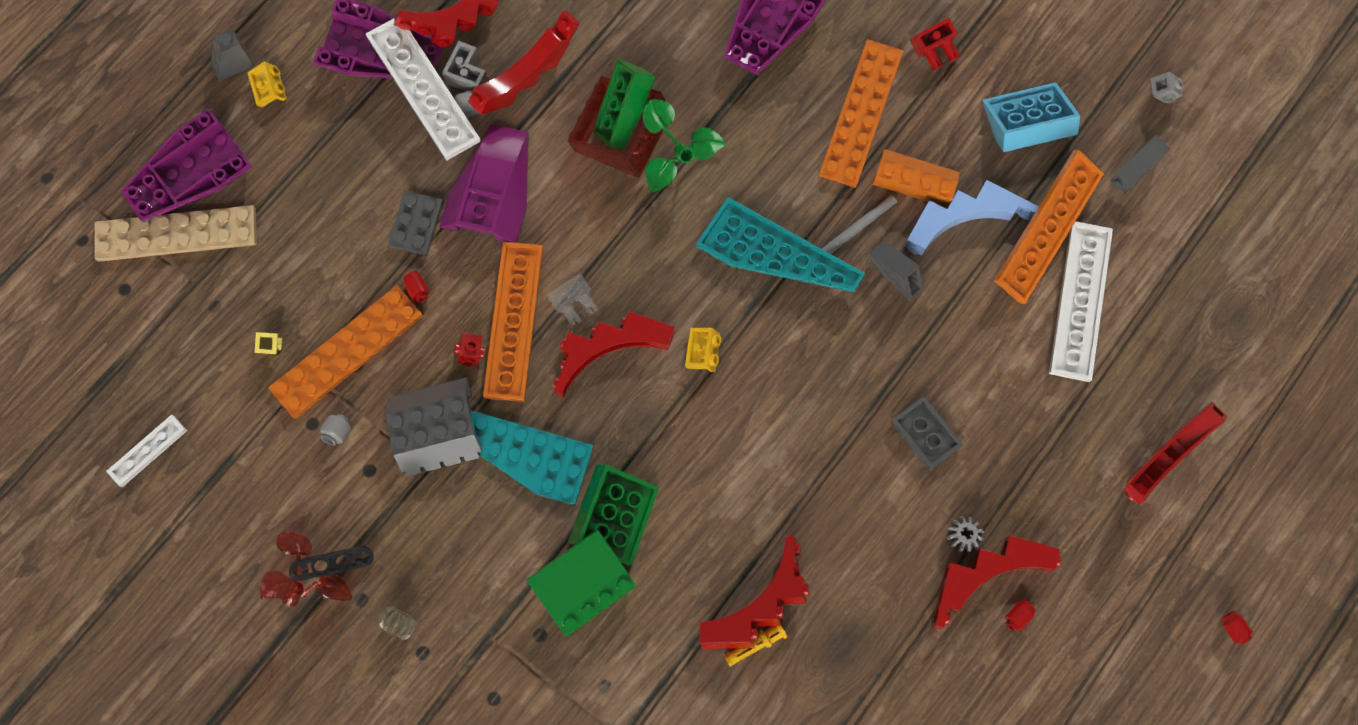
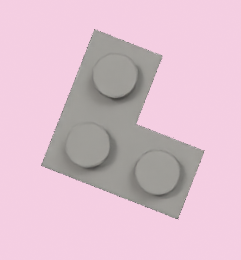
(462, 69)

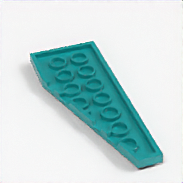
(759, 245)
(535, 458)

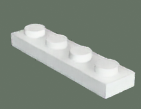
(146, 451)

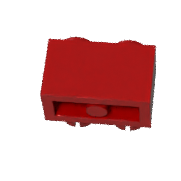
(936, 36)

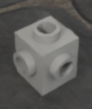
(1167, 87)

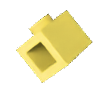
(267, 343)

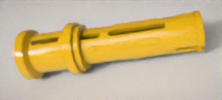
(765, 639)

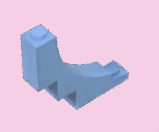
(990, 203)

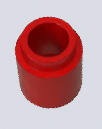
(416, 286)
(1020, 616)
(1236, 627)

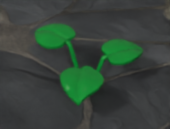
(704, 144)

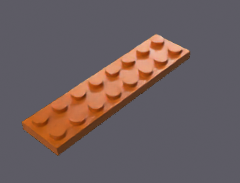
(861, 113)
(1049, 227)
(513, 322)
(345, 352)

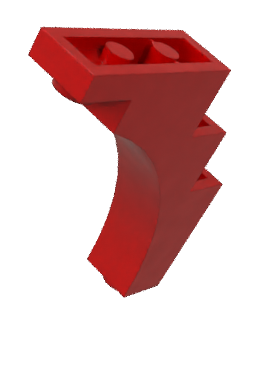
(524, 74)
(962, 581)

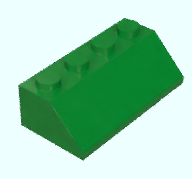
(623, 104)

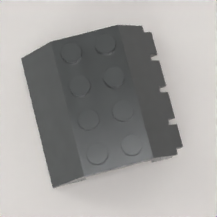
(432, 427)

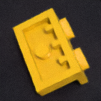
(266, 84)
(703, 349)

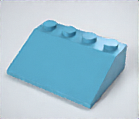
(1031, 117)

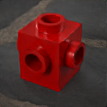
(469, 349)

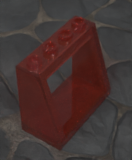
(638, 147)

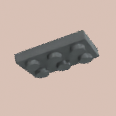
(415, 223)
(926, 433)

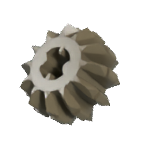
(397, 623)

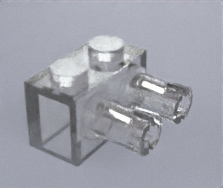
(573, 290)

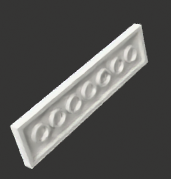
(423, 89)
(1081, 302)

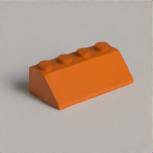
(916, 178)

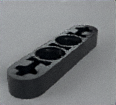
(332, 566)

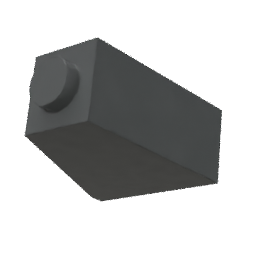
(229, 55)
(1140, 164)
(898, 270)

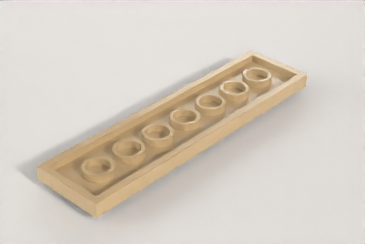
(175, 233)

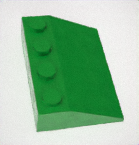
(617, 508)
(581, 583)

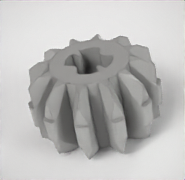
(967, 527)

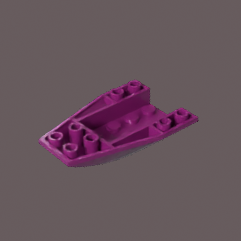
(766, 29)
(348, 47)
(186, 168)
(492, 187)

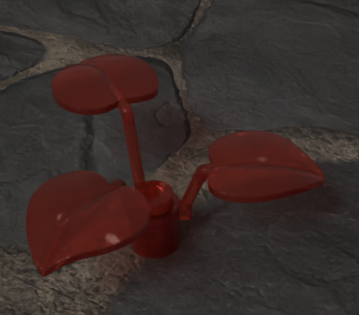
(276, 585)

